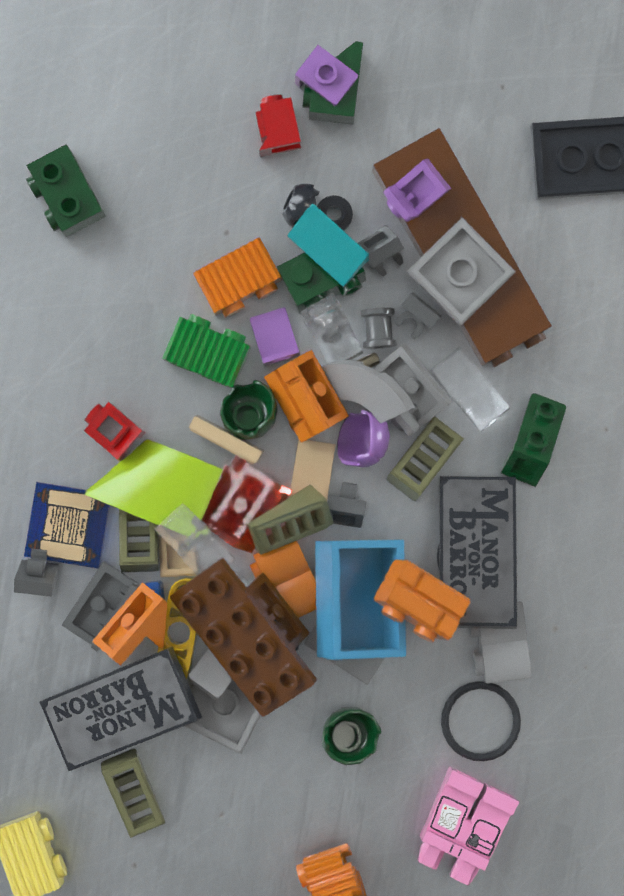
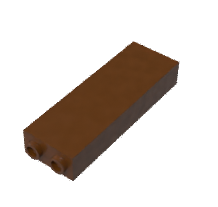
(512, 312)

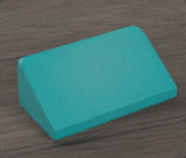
(328, 245)

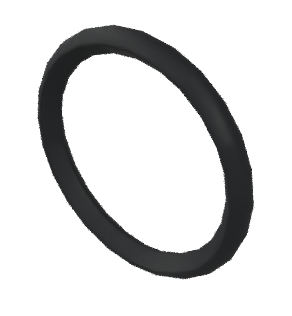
(478, 756)

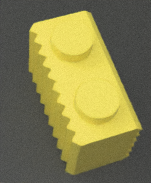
(30, 857)

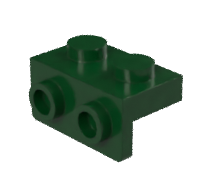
(311, 283)

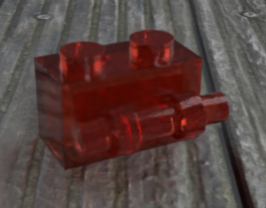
(240, 498)

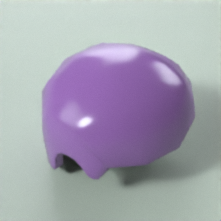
(362, 440)

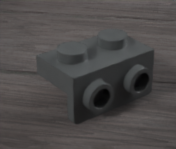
(99, 602)

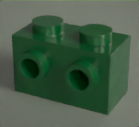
(65, 191)

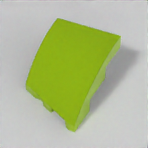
(156, 482)

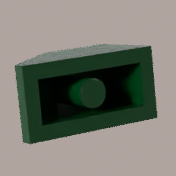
(344, 112)

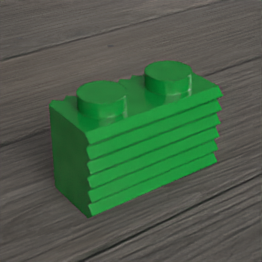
(207, 351)

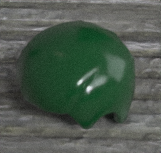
(249, 410)
(350, 735)

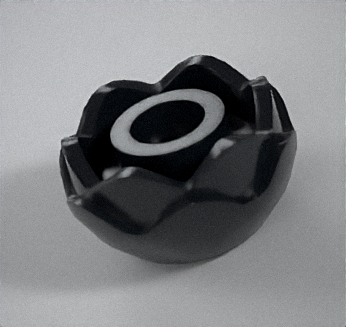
(298, 202)

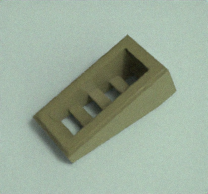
(407, 485)
(311, 513)
(137, 564)
(119, 764)

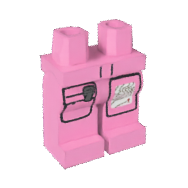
(464, 836)

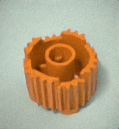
(331, 874)

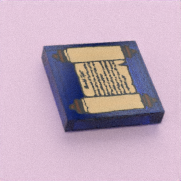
(67, 525)

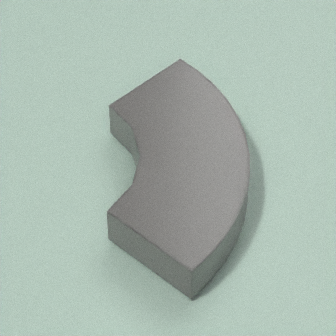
(369, 388)

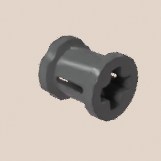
(378, 328)

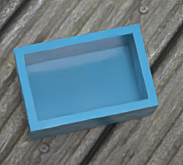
(346, 612)

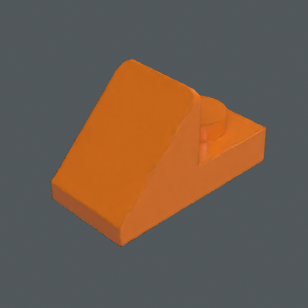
(138, 618)

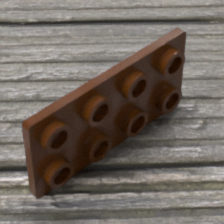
(248, 633)

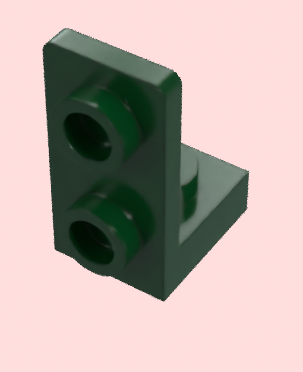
(535, 440)

